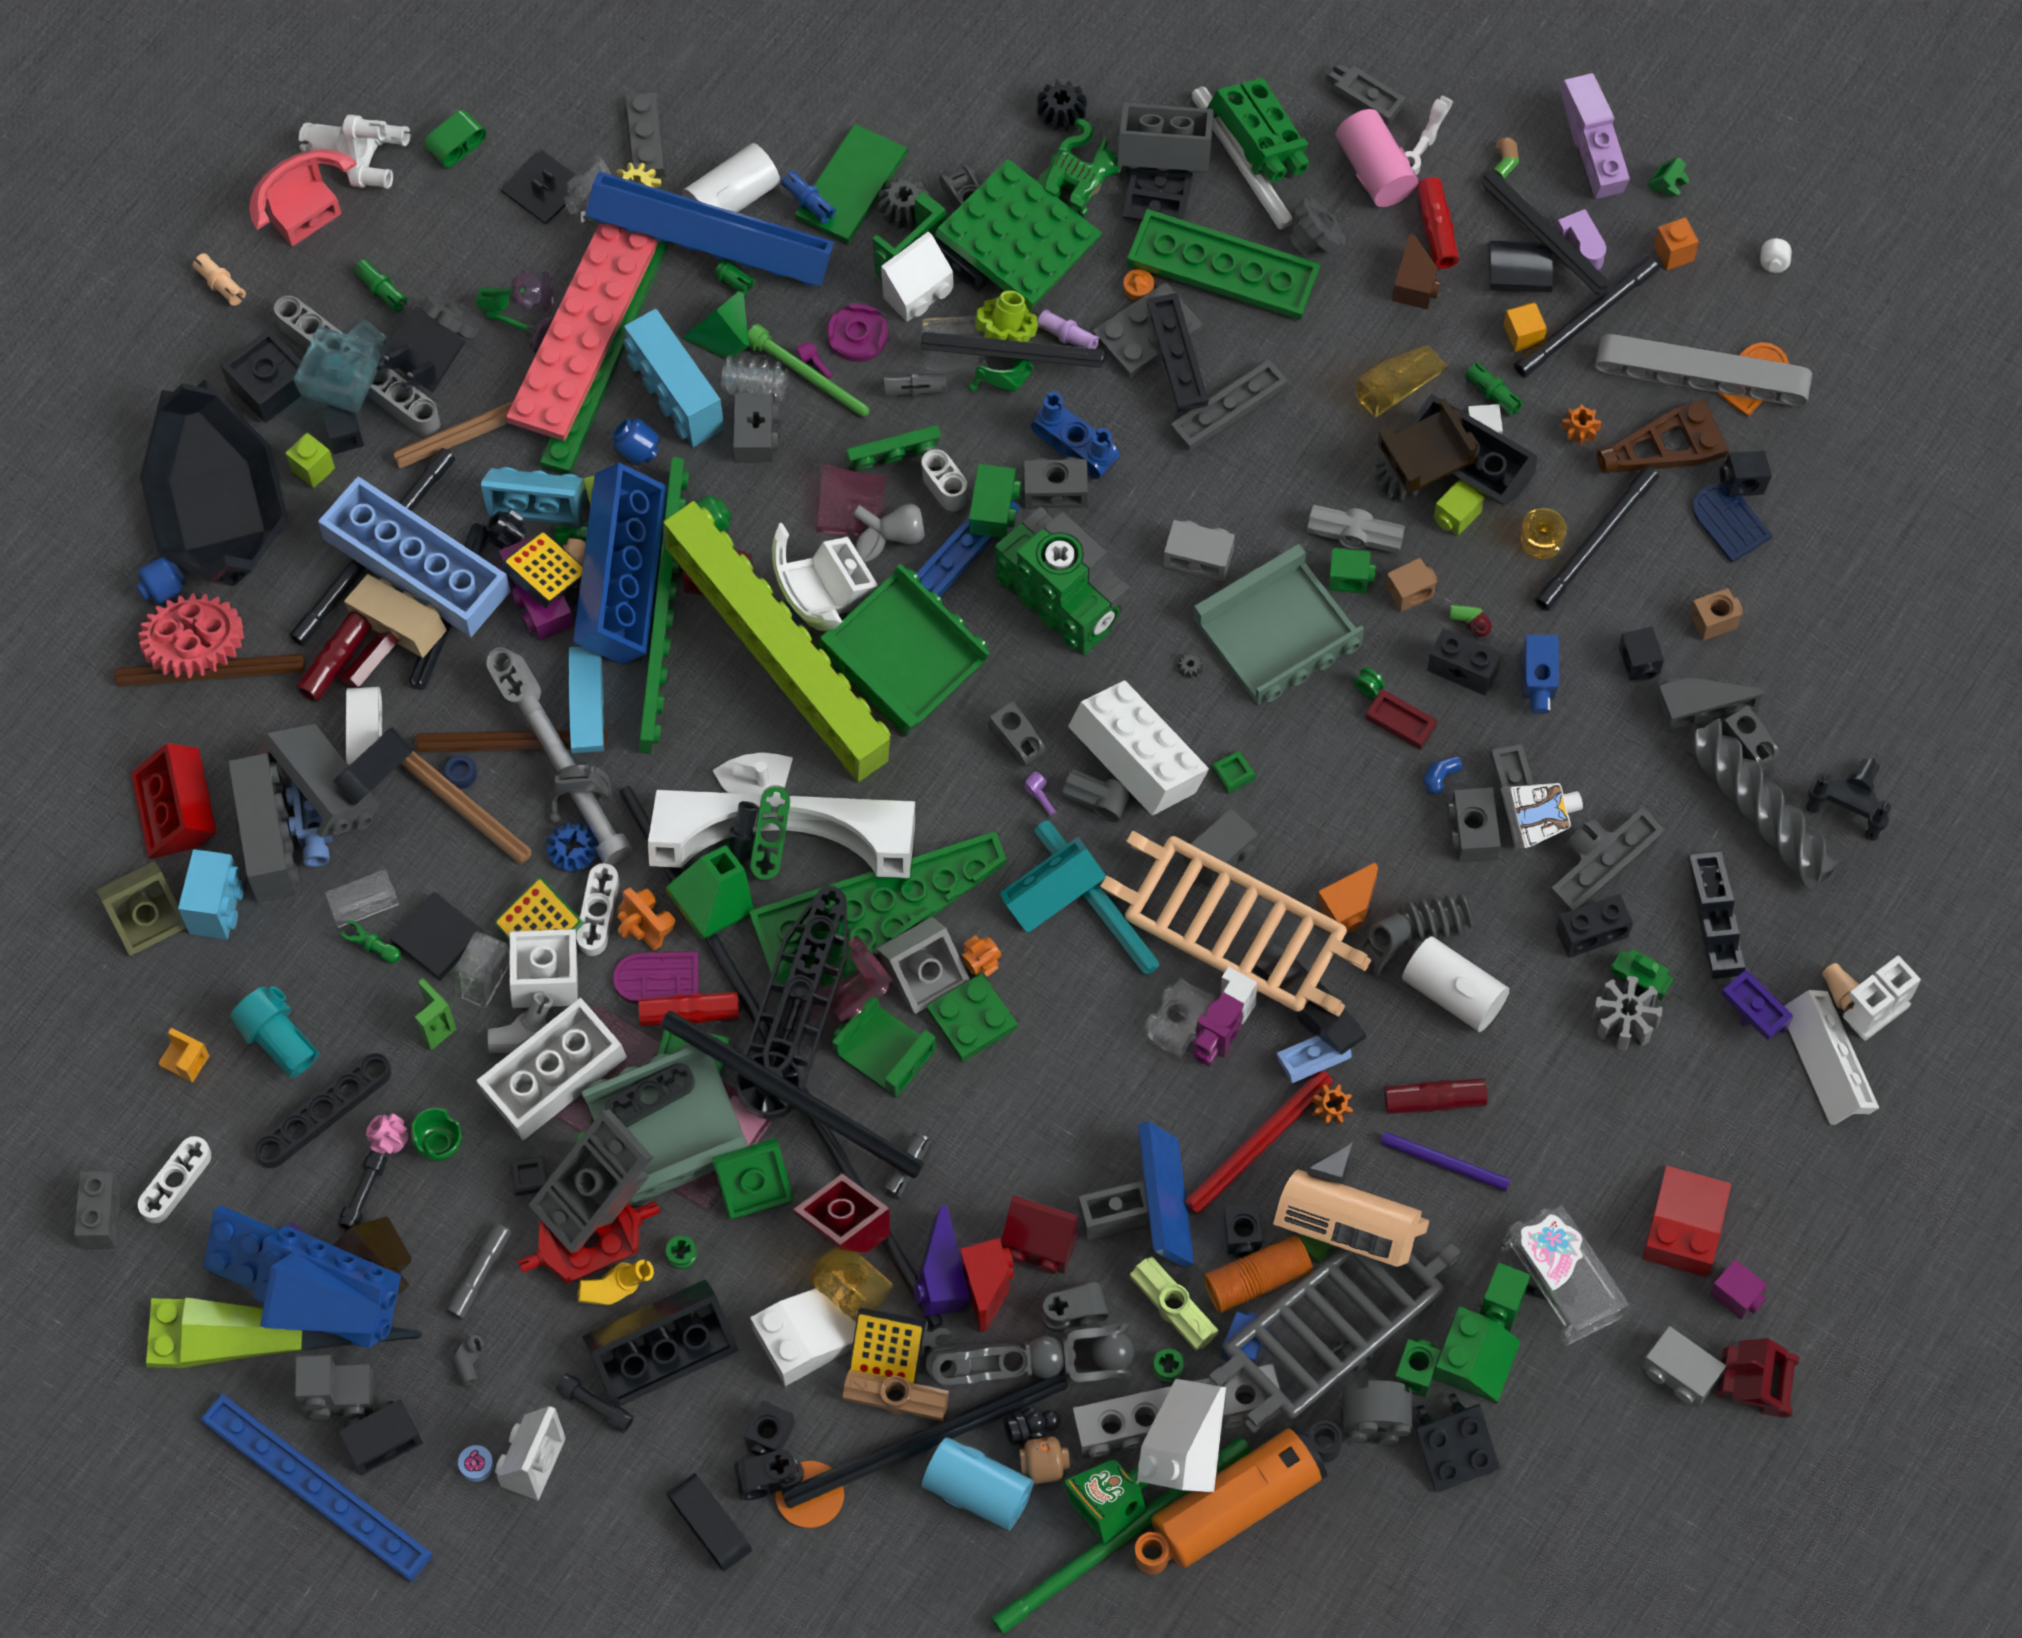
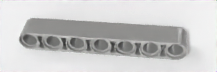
(1703, 370)
(384, 395)

